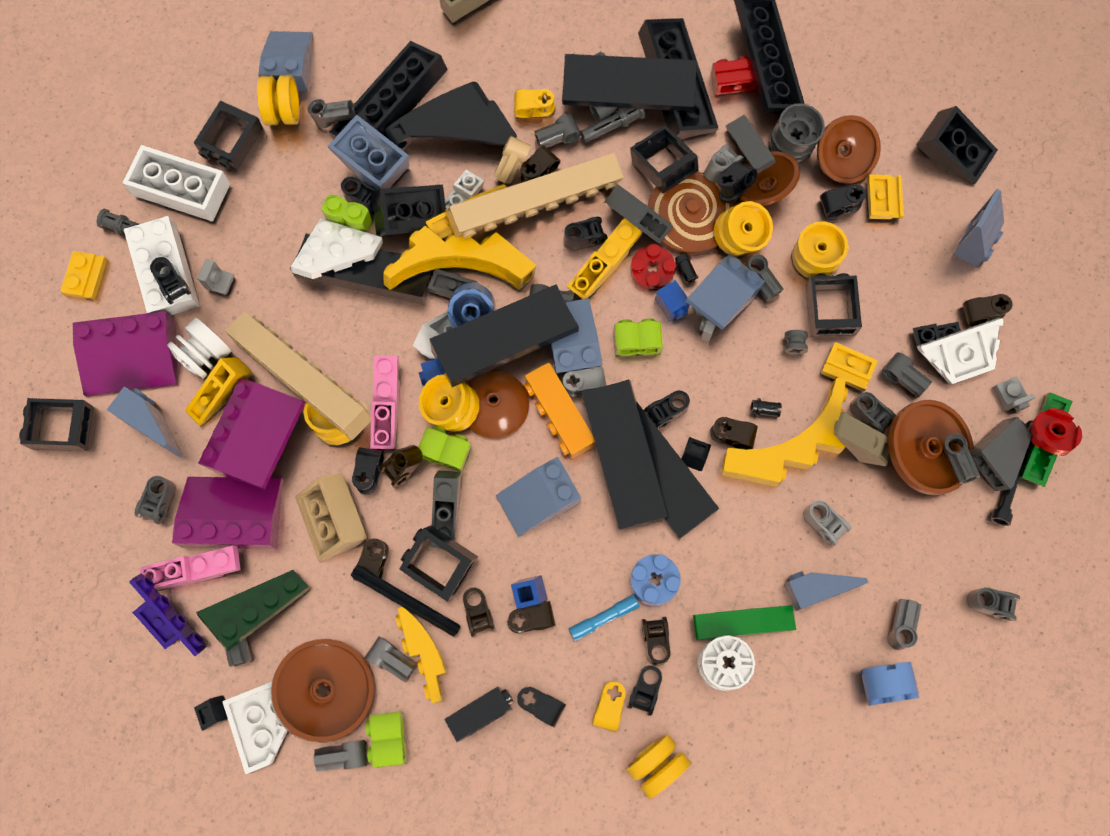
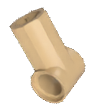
(513, 155)

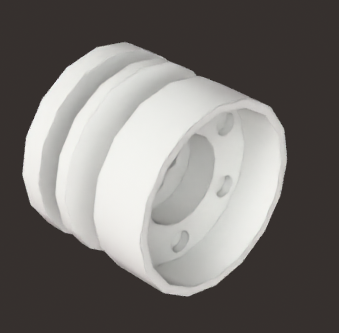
(199, 348)
(710, 663)

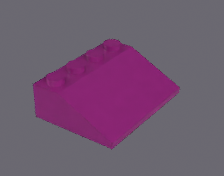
(125, 353)
(251, 433)
(228, 513)

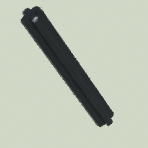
(405, 600)

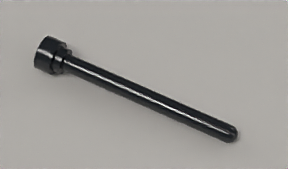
(1003, 513)

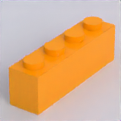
(559, 410)

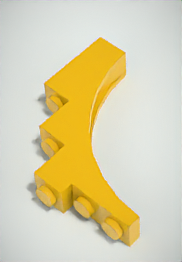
(430, 252)
(766, 464)

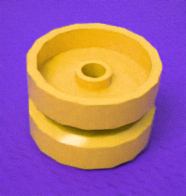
(278, 100)
(743, 229)
(820, 249)
(448, 406)
(323, 428)
(661, 769)

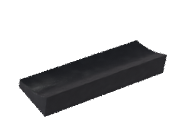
(671, 41)
(769, 54)
(629, 82)
(398, 88)
(369, 278)
(503, 335)
(625, 454)
(683, 494)

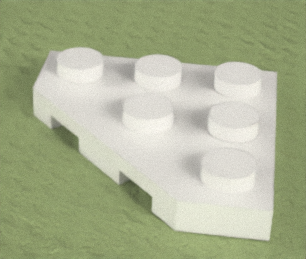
(334, 248)
(255, 727)

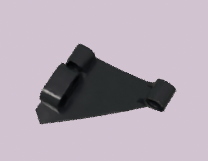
(455, 115)

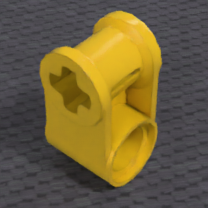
(531, 103)
(609, 711)

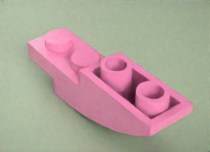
(385, 402)
(193, 569)

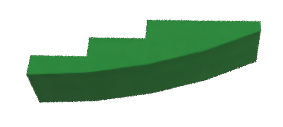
(1038, 461)
(744, 622)

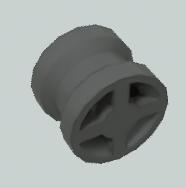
(796, 342)

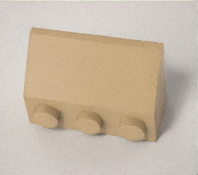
(330, 516)

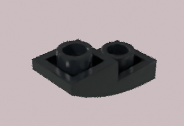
(932, 332)

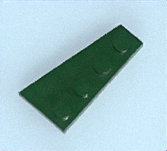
(249, 610)

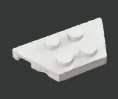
(964, 352)

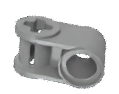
(720, 163)
(584, 380)
(828, 523)

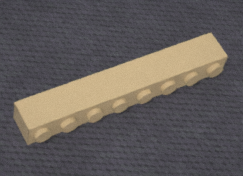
(534, 195)
(299, 376)

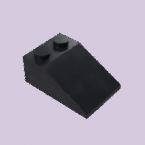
(957, 144)
(406, 208)

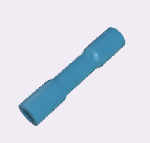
(591, 624)

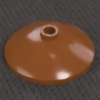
(860, 146)
(773, 182)
(505, 415)

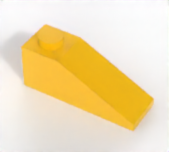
(217, 389)

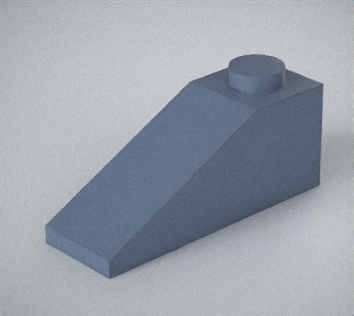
(817, 587)

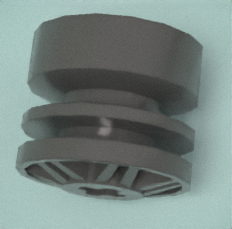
(797, 131)

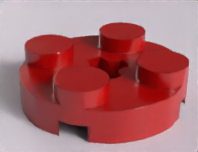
(652, 255)
(1049, 441)

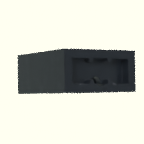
(222, 112)
(674, 173)
(834, 327)
(78, 430)
(467, 561)
(479, 713)

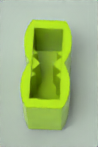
(346, 213)
(638, 338)
(444, 449)
(386, 739)

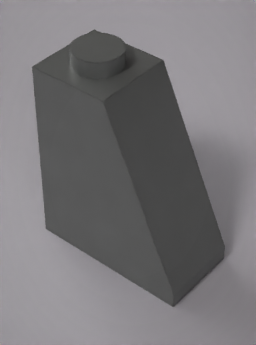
(638, 214)
(1002, 453)

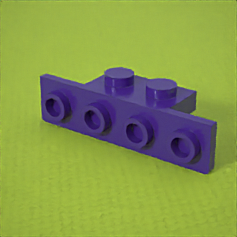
(162, 619)

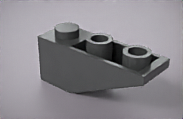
(446, 502)

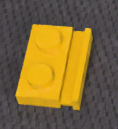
(885, 197)
(83, 275)
(849, 365)

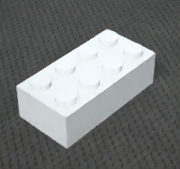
(176, 183)
(157, 240)

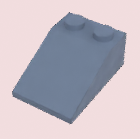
(287, 55)
(369, 154)
(982, 232)
(725, 291)
(581, 348)
(138, 412)
(539, 497)

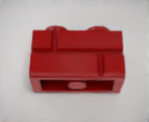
(733, 76)

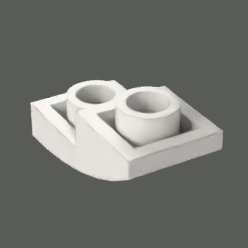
(464, 188)

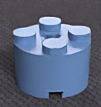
(469, 295)
(660, 567)
(890, 683)

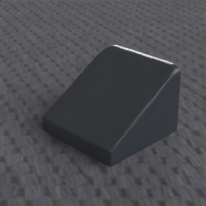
(696, 454)
(211, 712)

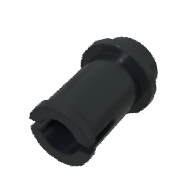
(684, 264)
(765, 408)

